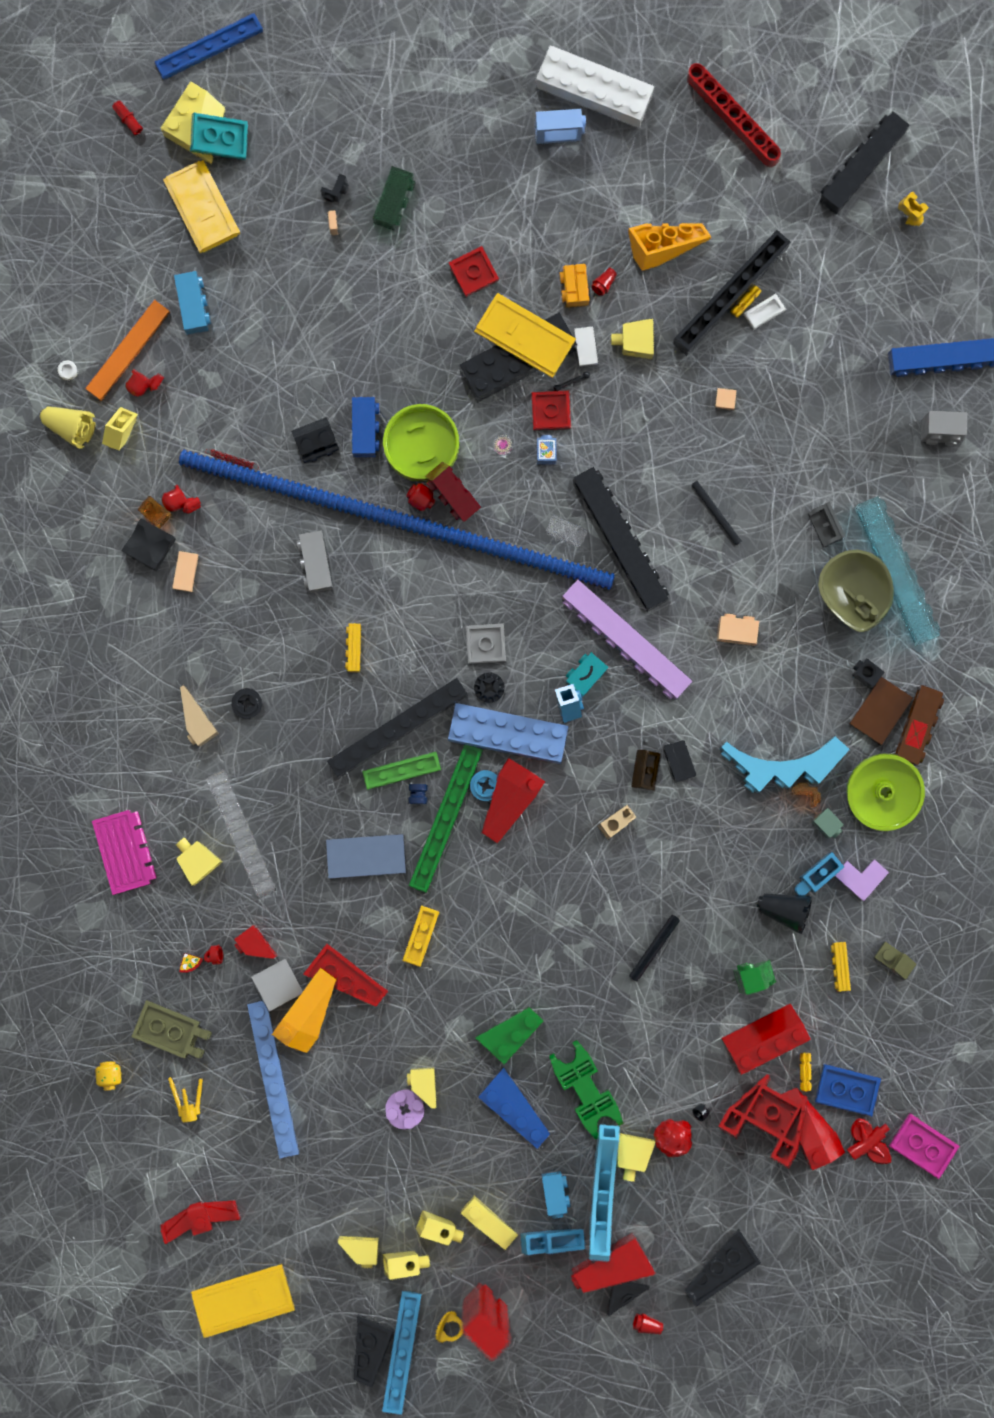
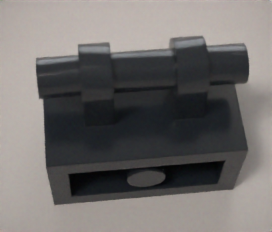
(313, 437)

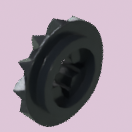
(479, 687)
(242, 695)

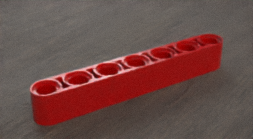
(732, 106)

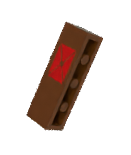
(919, 724)

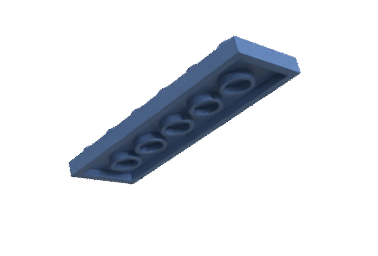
(508, 733)

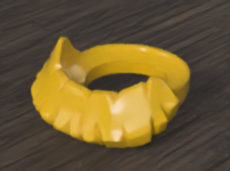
(448, 1317)

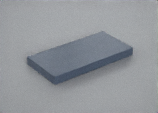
(365, 856)

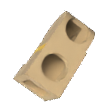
(616, 822)

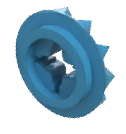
(477, 790)

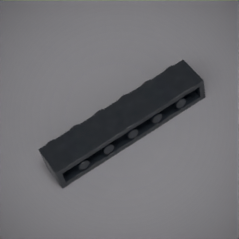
(866, 160)

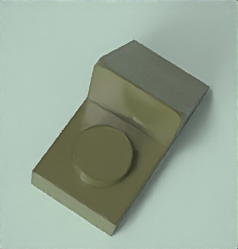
(895, 960)

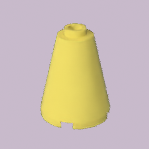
(69, 424)

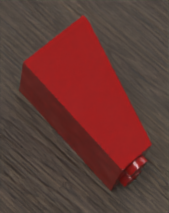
(625, 1264)

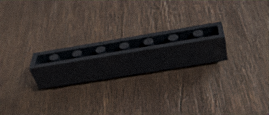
(731, 292)
(620, 539)
(397, 728)

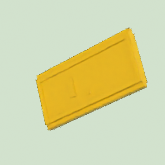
(201, 206)
(524, 335)
(242, 1300)

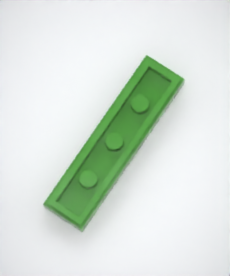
(401, 770)

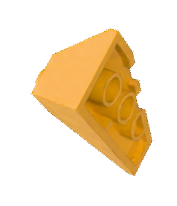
(659, 244)
(305, 1018)

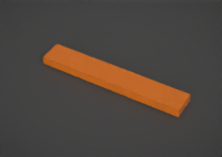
(127, 350)

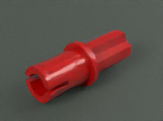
(127, 118)

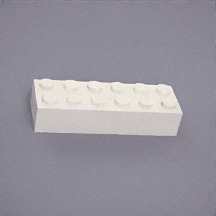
(594, 86)

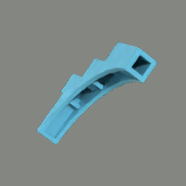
(760, 771)
(603, 1192)

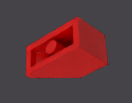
(254, 944)

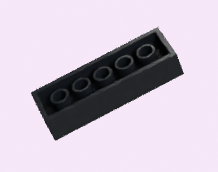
(499, 369)

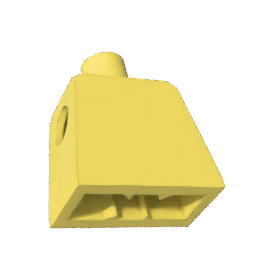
(636, 339)
(196, 860)
(633, 1154)
(431, 1225)
(396, 1263)

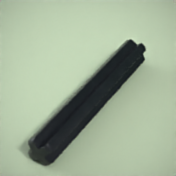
(654, 948)

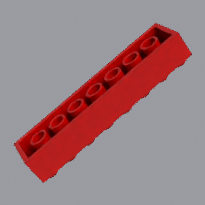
(486, 1320)

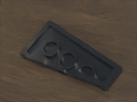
(724, 1268)

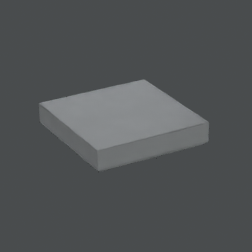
(485, 643)
(276, 985)

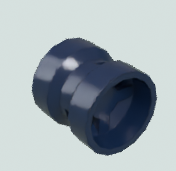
(417, 794)

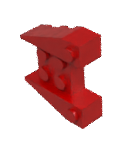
(771, 1114)

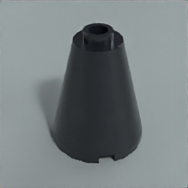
(786, 909)

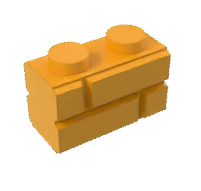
(575, 285)

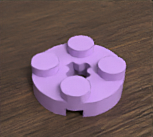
(399, 1099)

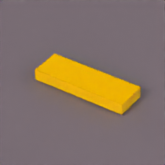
(420, 936)

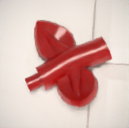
(869, 1142)

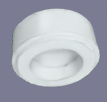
(67, 370)

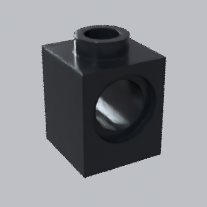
(876, 673)

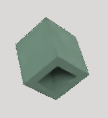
(828, 824)

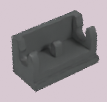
(826, 524)

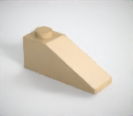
(197, 723)

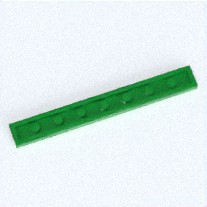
(445, 818)

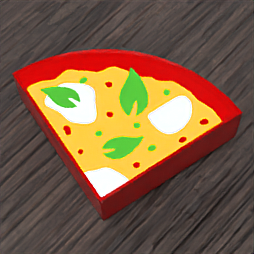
(190, 963)

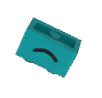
(587, 673)

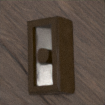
(645, 770)

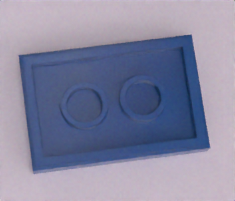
(847, 1090)

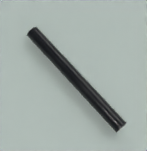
(717, 514)

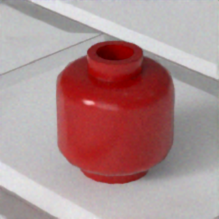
(420, 497)

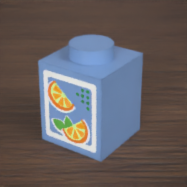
(546, 450)

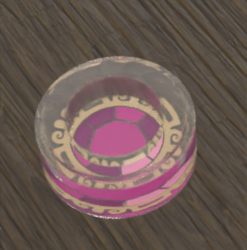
(502, 444)

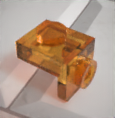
(154, 512)
(804, 789)

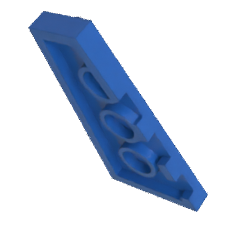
(510, 1104)

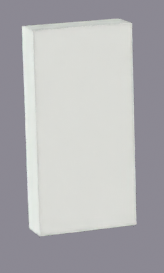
(764, 311)
(586, 346)

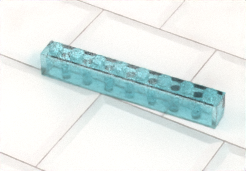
(906, 589)

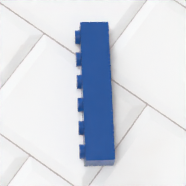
(941, 357)

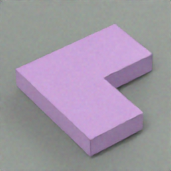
(862, 883)

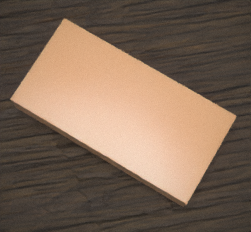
(185, 571)

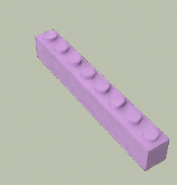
(626, 639)

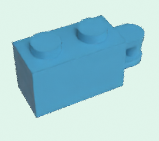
(819, 874)

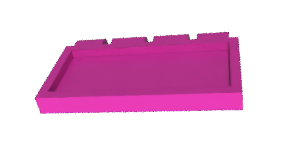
(122, 852)

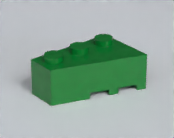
(754, 977)
(510, 1034)

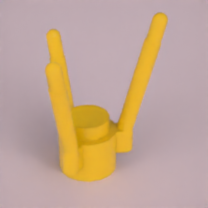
(187, 1111)

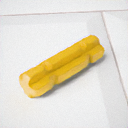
(745, 301)
(805, 1072)

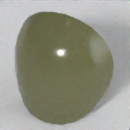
(857, 589)

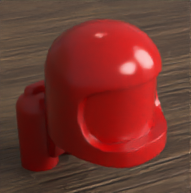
(139, 383)
(176, 500)

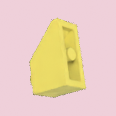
(119, 428)
(423, 1084)
(361, 1249)

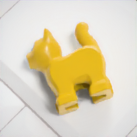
(913, 209)

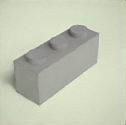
(314, 562)

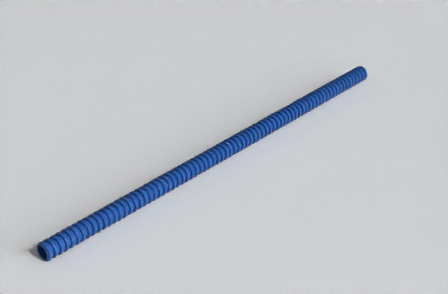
(394, 518)

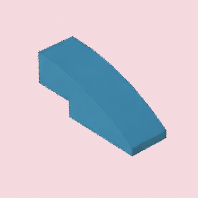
(552, 1241)

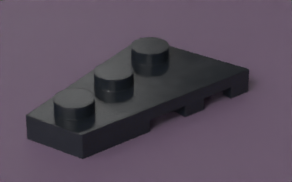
(371, 1346)

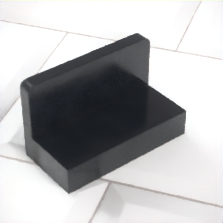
(679, 761)

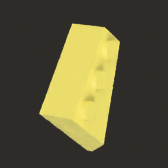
(178, 123)

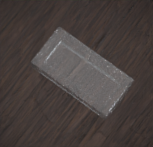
(566, 531)

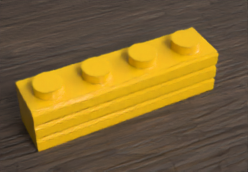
(354, 647)
(841, 967)

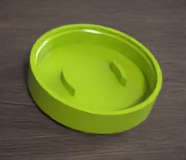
(419, 441)

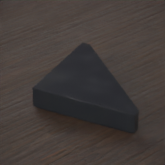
(623, 1294)

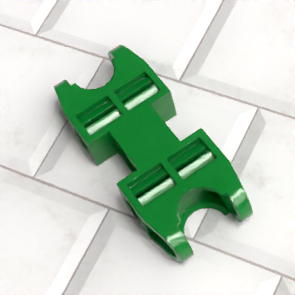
(586, 1089)

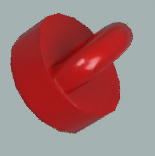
(216, 955)

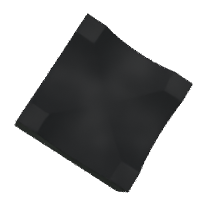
(148, 544)

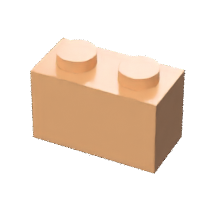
(738, 630)

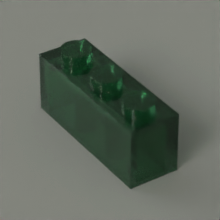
(394, 198)

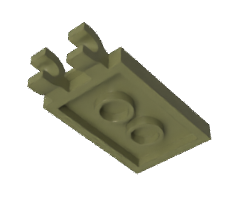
(169, 1030)

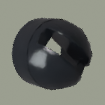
(700, 1112)

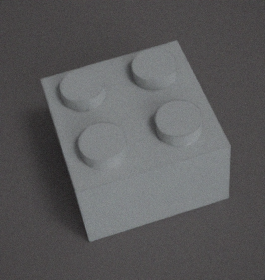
(943, 427)

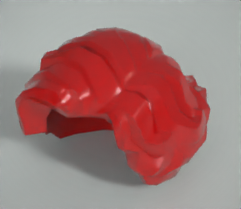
(673, 1137)

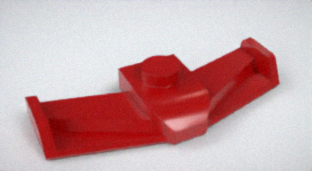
(199, 1218)

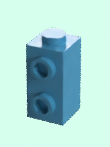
(569, 703)
(554, 1194)

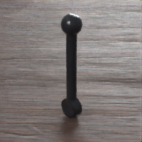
(586, 375)

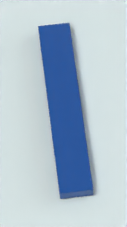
(208, 46)

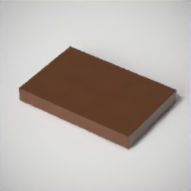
(880, 710)

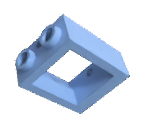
(559, 126)

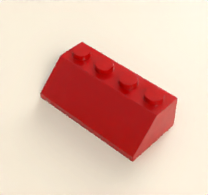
(765, 1039)

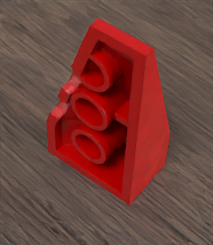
(512, 795)
(818, 1140)

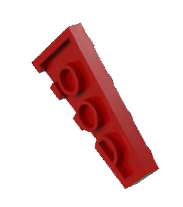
(348, 976)

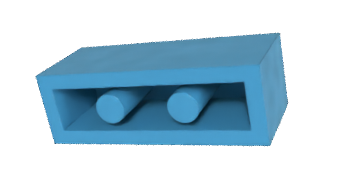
(192, 302)

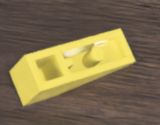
(488, 1222)

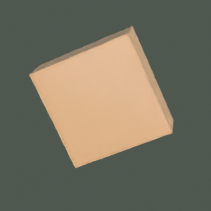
(333, 222)
(725, 399)

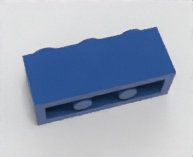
(364, 427)

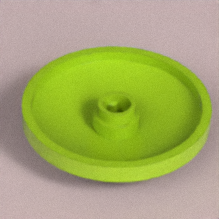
(885, 792)

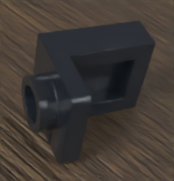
(340, 188)

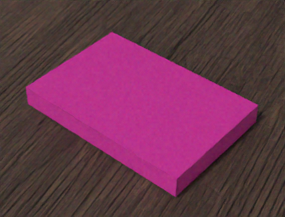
(924, 1146)

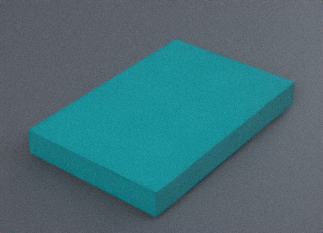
(218, 136)

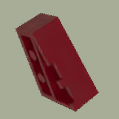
(452, 492)

